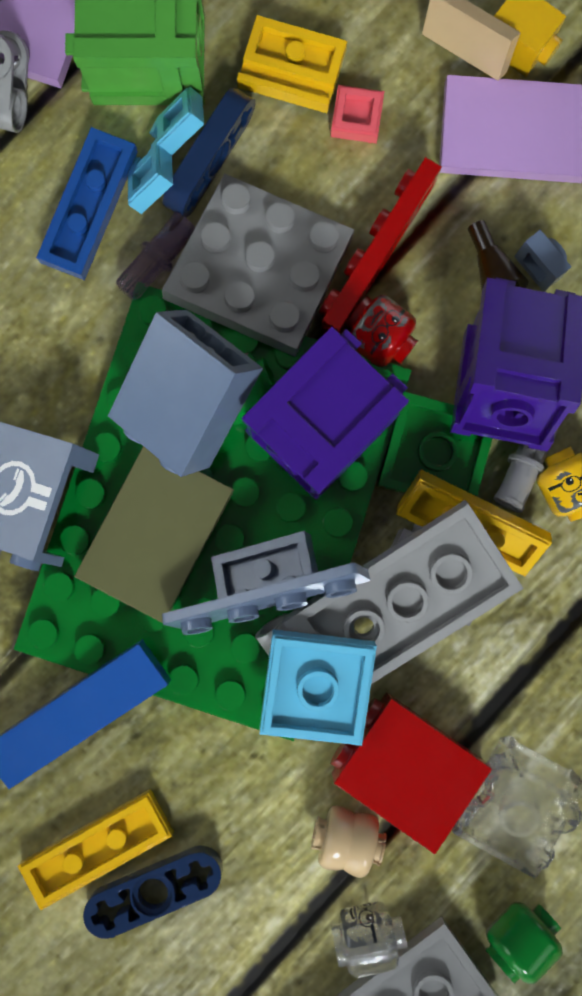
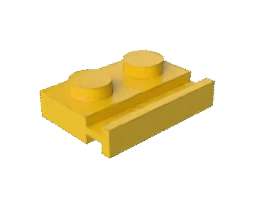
(292, 64)

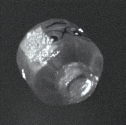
(368, 939)

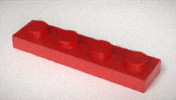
(388, 232)

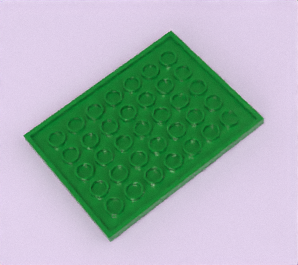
(226, 666)

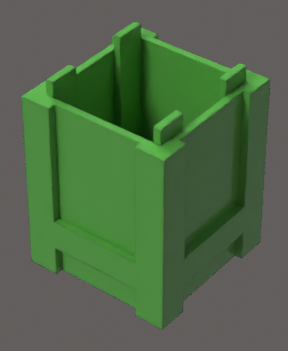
(138, 50)

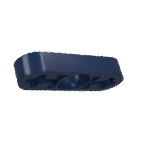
(209, 152)
(115, 893)

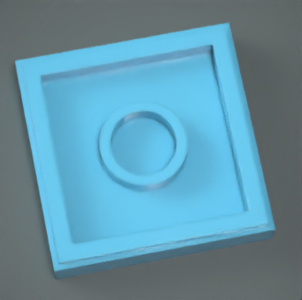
(317, 687)

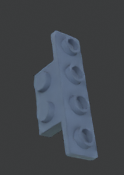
(266, 576)

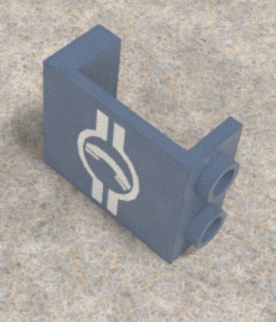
(30, 490)

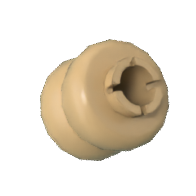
(348, 841)

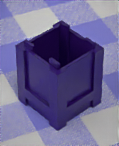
(520, 365)
(325, 412)

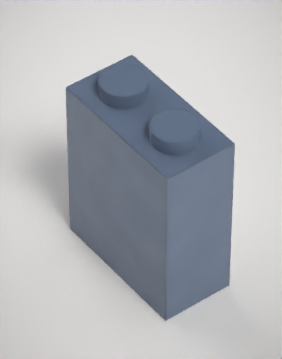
(183, 391)

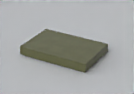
(153, 535)

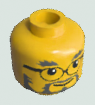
(563, 483)

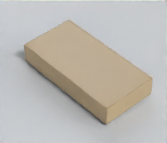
(471, 35)

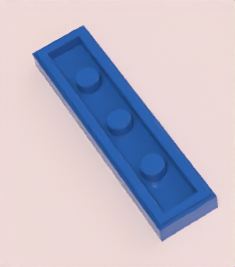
(79, 712)

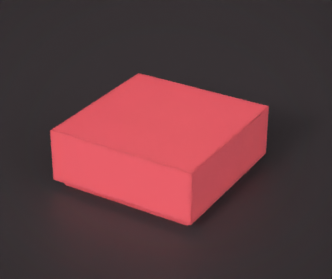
(357, 114)

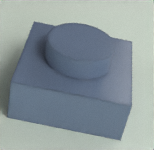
(543, 260)

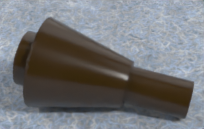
(491, 258)

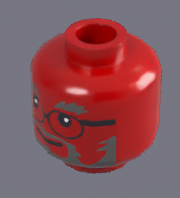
(383, 330)

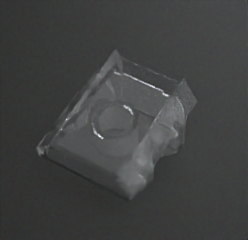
(522, 807)

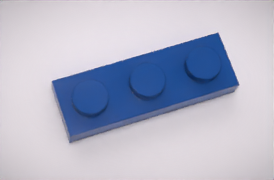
(87, 203)

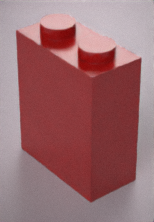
(409, 772)

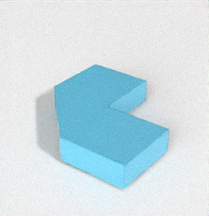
(172, 128)

